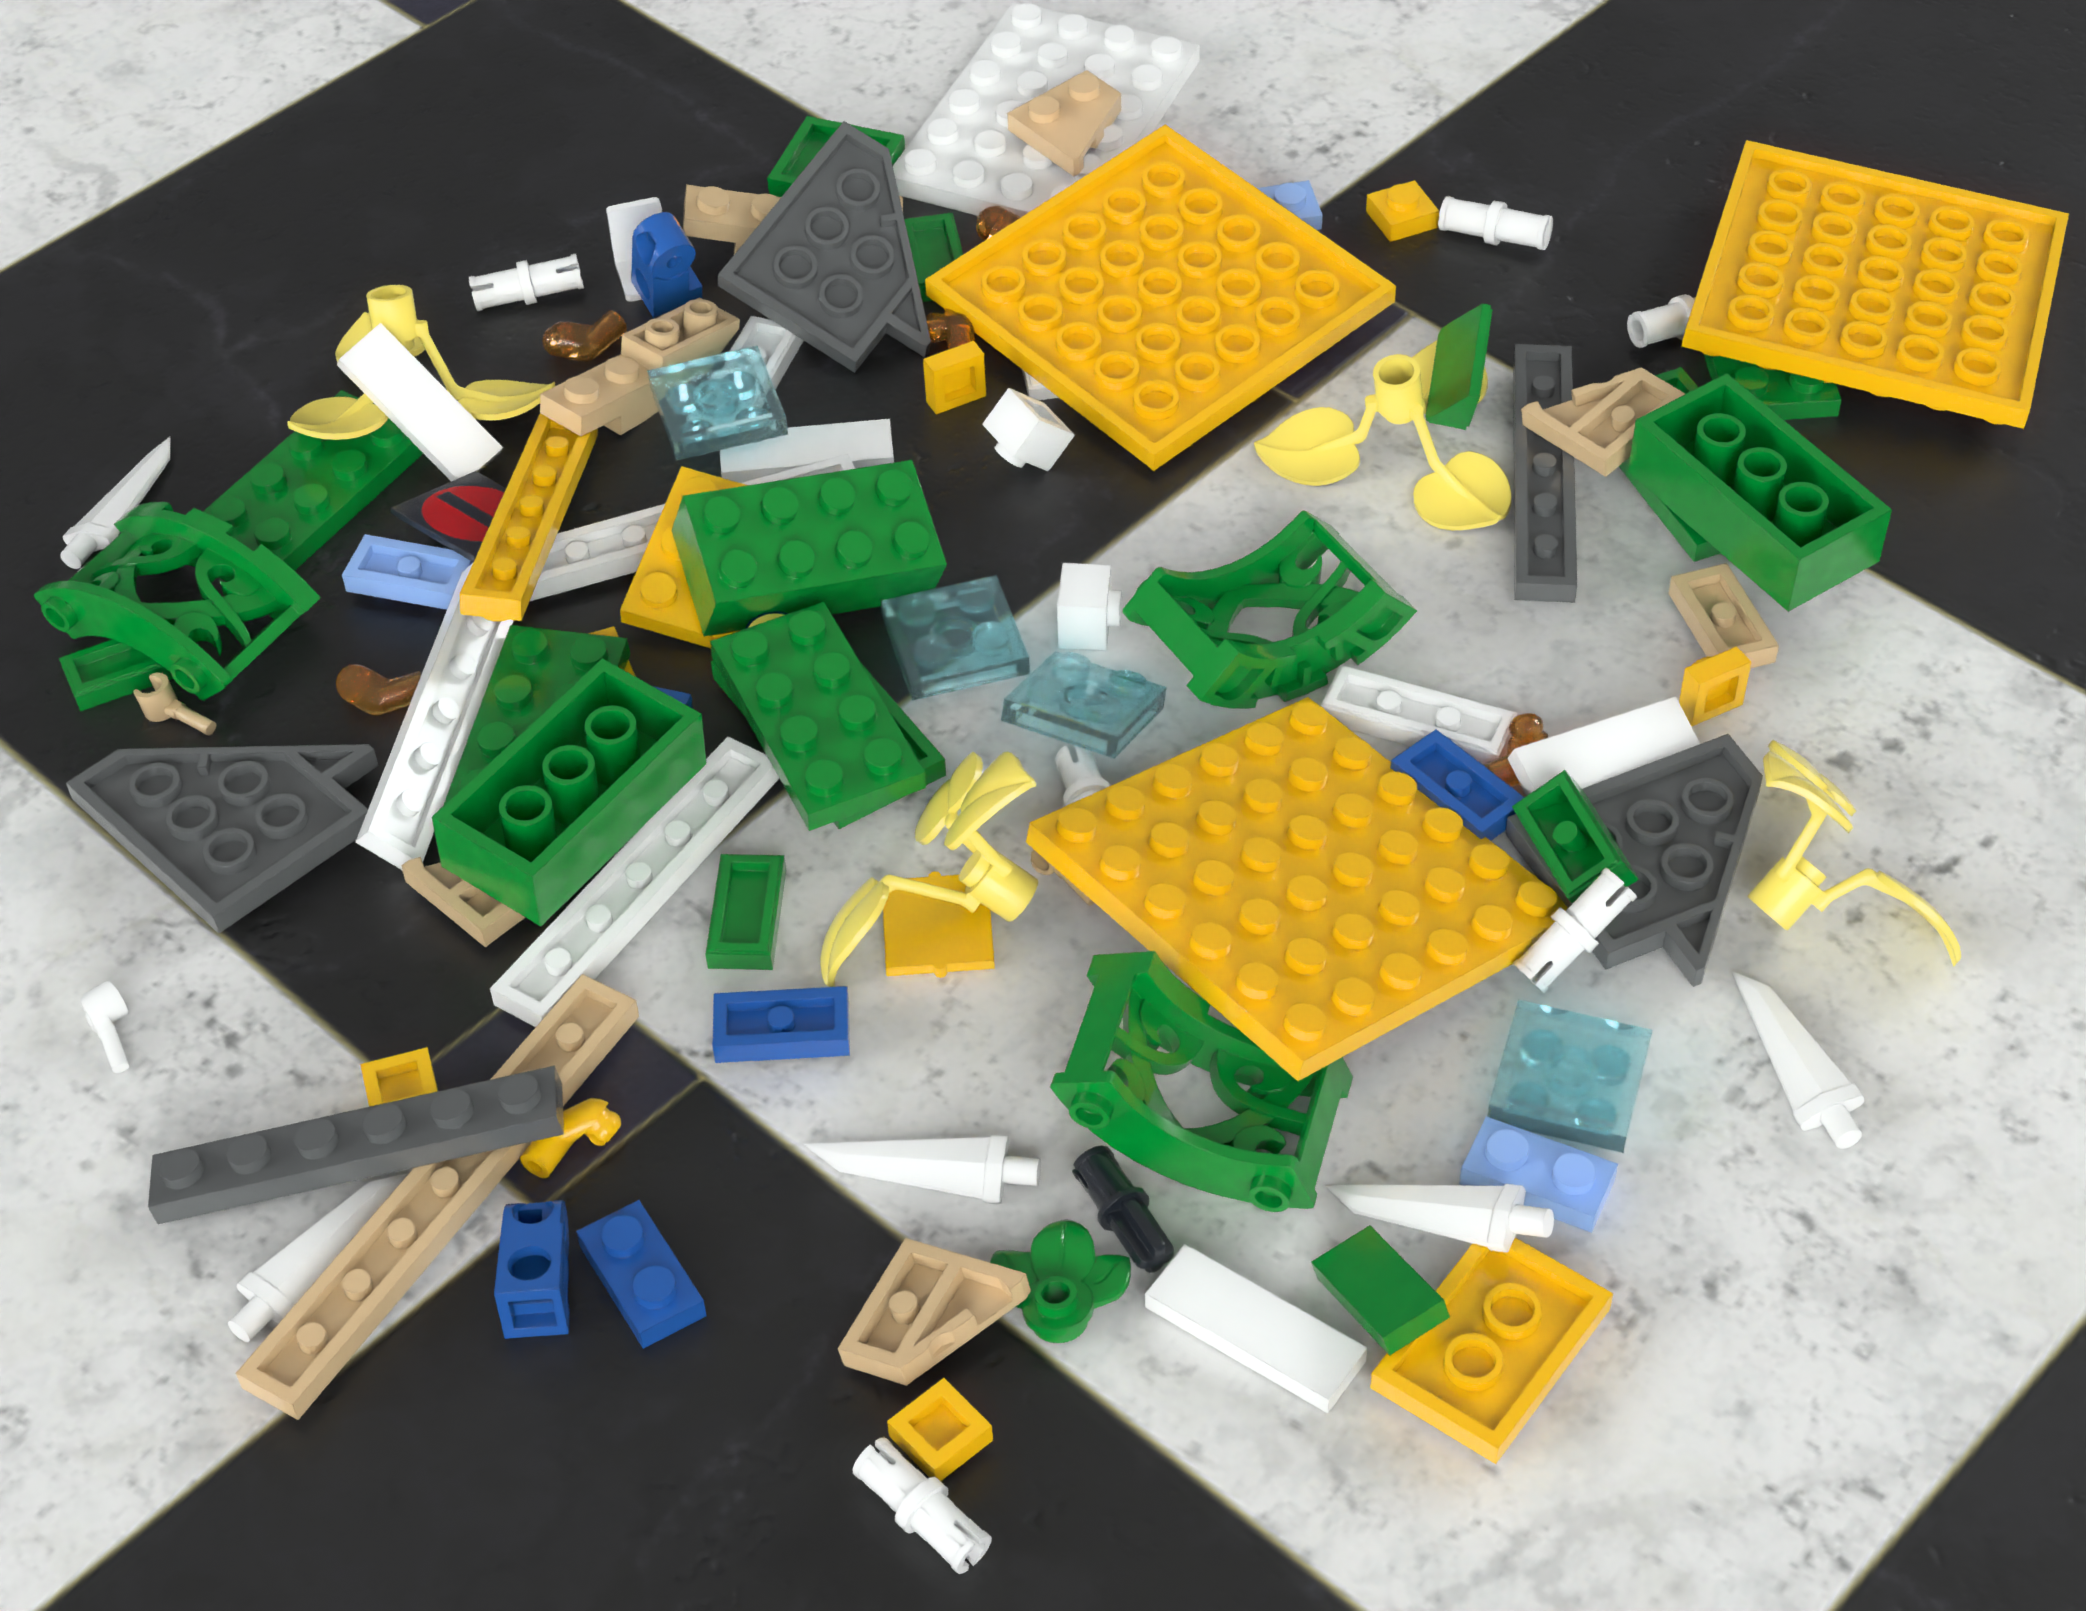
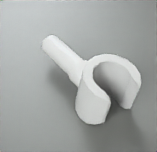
(102, 1008)

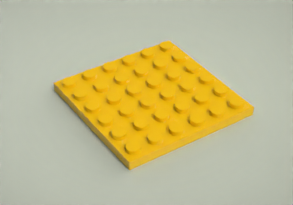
(1880, 283)
(1160, 294)
(1299, 884)

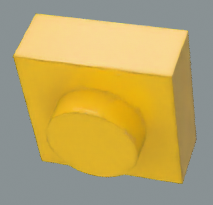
(1402, 211)
(954, 377)
(1714, 685)
(399, 1077)
(940, 1430)

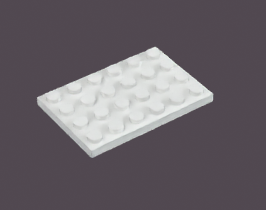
(964, 148)

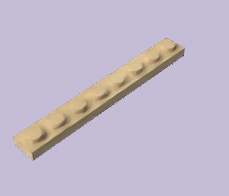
(421, 1217)

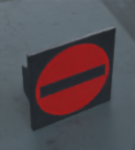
(455, 512)

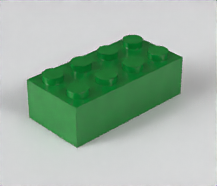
(1758, 491)
(805, 543)
(570, 791)

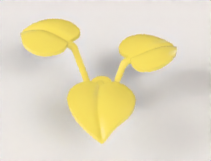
(395, 309)
(1321, 448)
(987, 873)
(1795, 882)

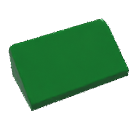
(1459, 369)
(1571, 836)

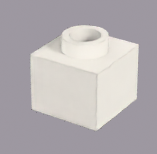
(1027, 431)
(1087, 606)

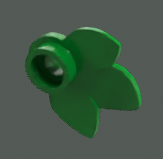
(1065, 1280)

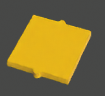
(935, 934)

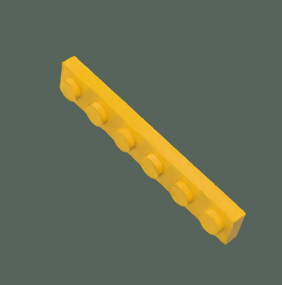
(526, 522)

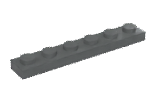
(1543, 481)
(356, 1145)

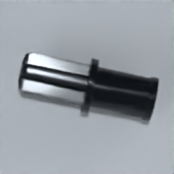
(1123, 1208)

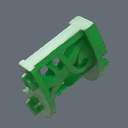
(156, 540)
(1237, 669)
(1132, 1117)

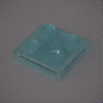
(717, 402)
(955, 637)
(1084, 703)
(1570, 1075)

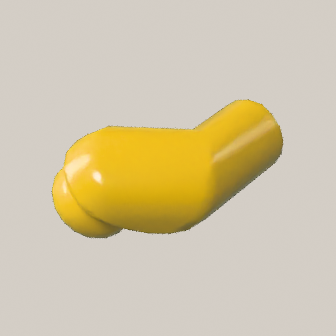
(586, 1118)

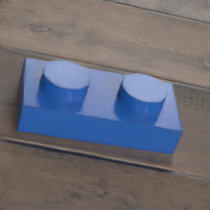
(1459, 784)
(781, 1024)
(641, 1274)

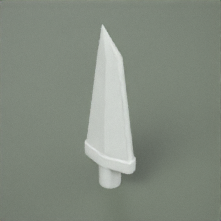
(97, 526)
(1808, 1075)
(951, 1165)
(1461, 1212)
(293, 1270)

